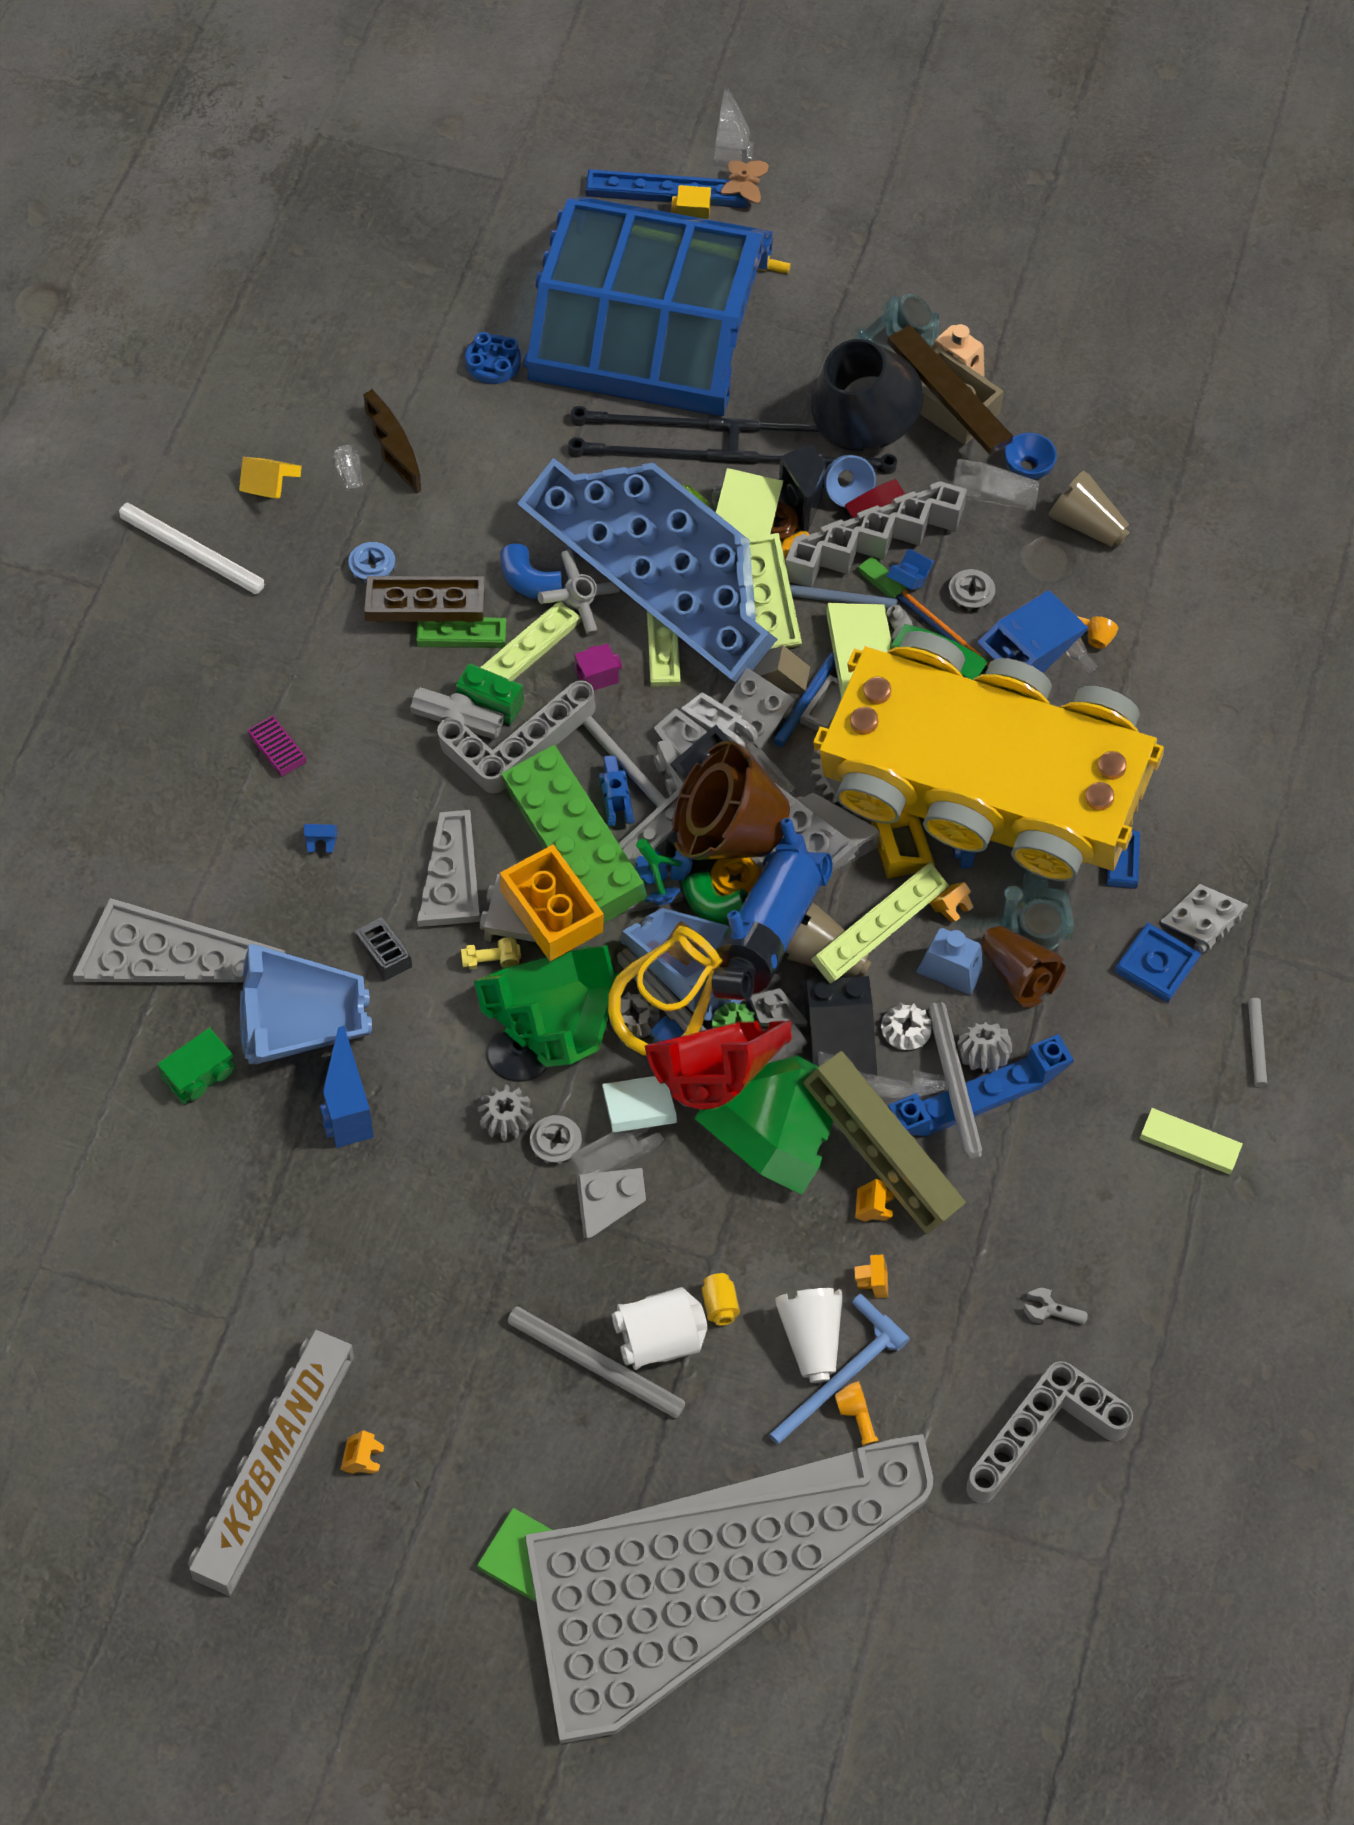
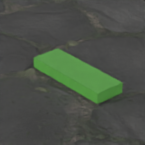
(478, 634)

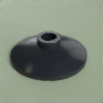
(513, 1063)

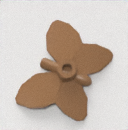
(744, 178)

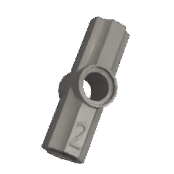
(457, 706)

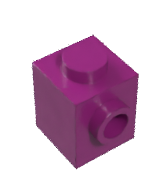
(598, 666)

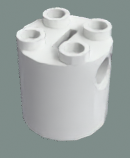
(660, 1327)

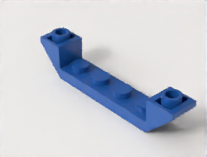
(989, 1091)

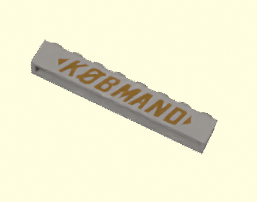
(271, 1463)

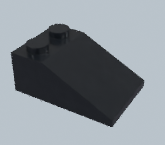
(842, 1020)

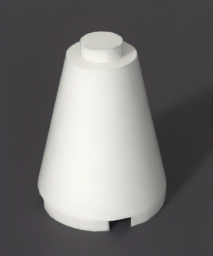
(813, 1330)

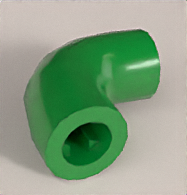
(707, 902)

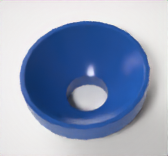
(1030, 448)

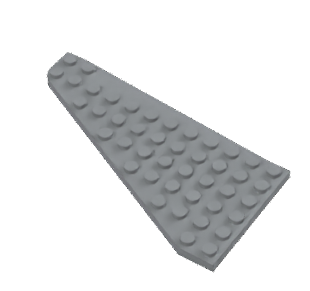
(673, 1586)

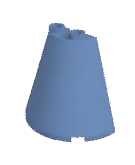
(674, 974)
(297, 1005)

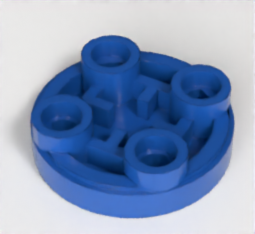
(493, 358)

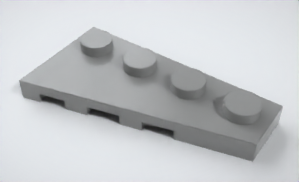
(451, 879)

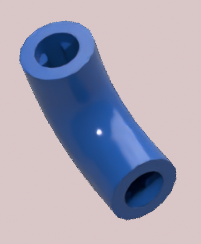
(523, 576)

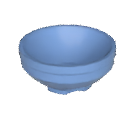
(862, 479)

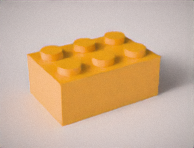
(551, 902)

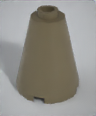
(1090, 512)
(815, 934)

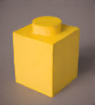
(692, 201)

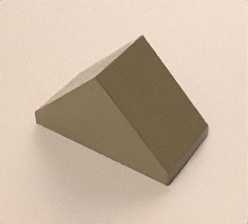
(784, 670)

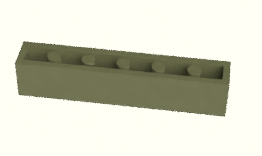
(884, 1142)

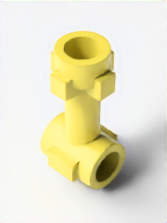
(507, 952)

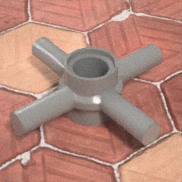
(572, 598)

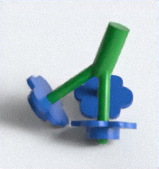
(653, 869)

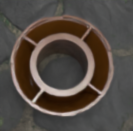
(728, 807)

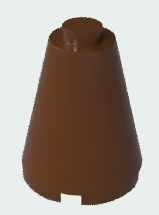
(1023, 965)

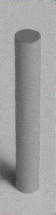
(1257, 1042)

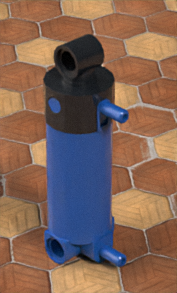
(769, 917)

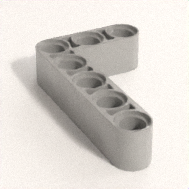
(518, 742)
(1037, 1421)

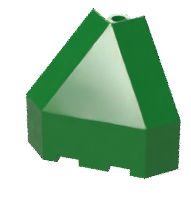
(553, 1004)
(774, 1124)

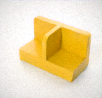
(265, 476)

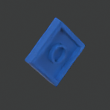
(1157, 962)

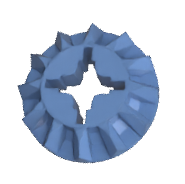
(380, 553)

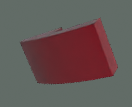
(880, 496)

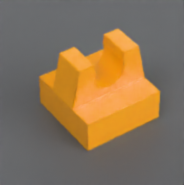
(951, 897)
(872, 1200)
(873, 1276)
(358, 1452)

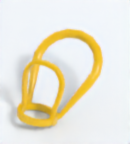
(638, 968)

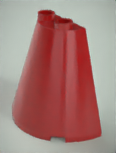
(717, 1062)

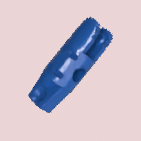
(615, 792)

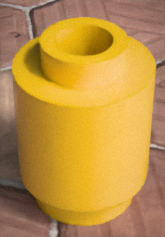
(720, 1299)

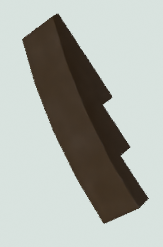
(394, 443)

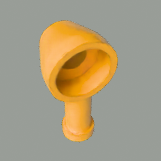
(1100, 631)
(852, 1403)

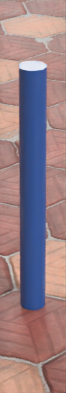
(794, 718)

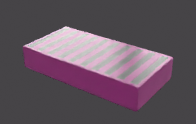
(277, 746)

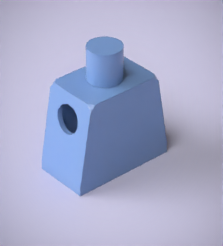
(953, 961)

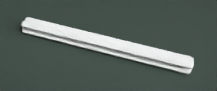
(191, 548)

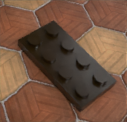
(424, 598)

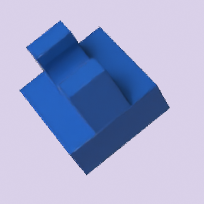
(318, 832)

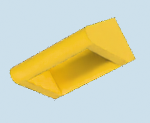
(892, 861)

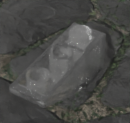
(995, 485)

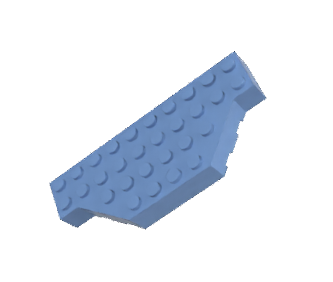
(661, 552)

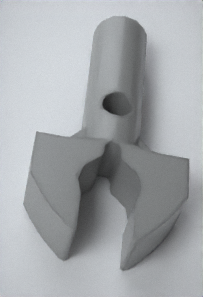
(1051, 1308)

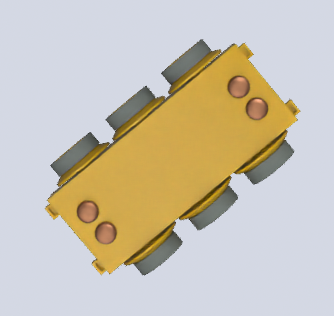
(988, 756)

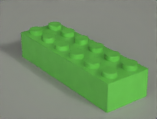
(566, 817)

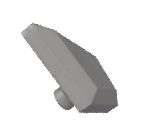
(776, 1007)

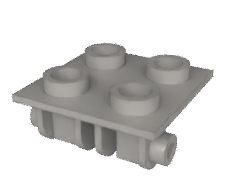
(759, 704)
(1205, 916)

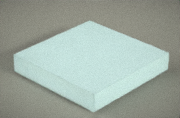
(638, 1104)

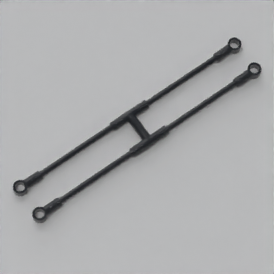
(731, 454)

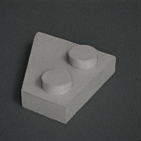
(608, 1197)

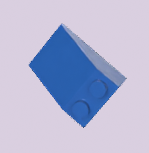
(345, 1107)

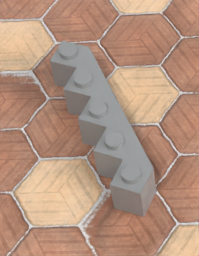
(873, 531)

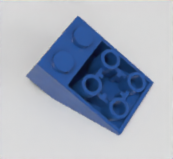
(1034, 633)

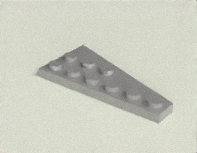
(156, 947)

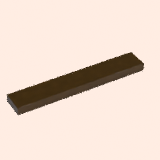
(950, 390)

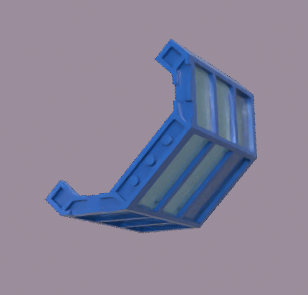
(643, 303)

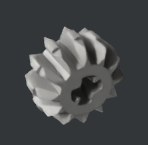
(984, 1046)
(505, 1112)

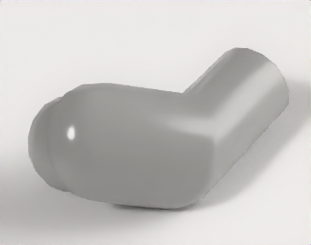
(897, 619)

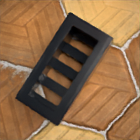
(393, 966)

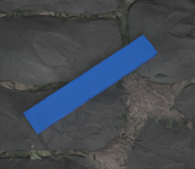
(655, 187)

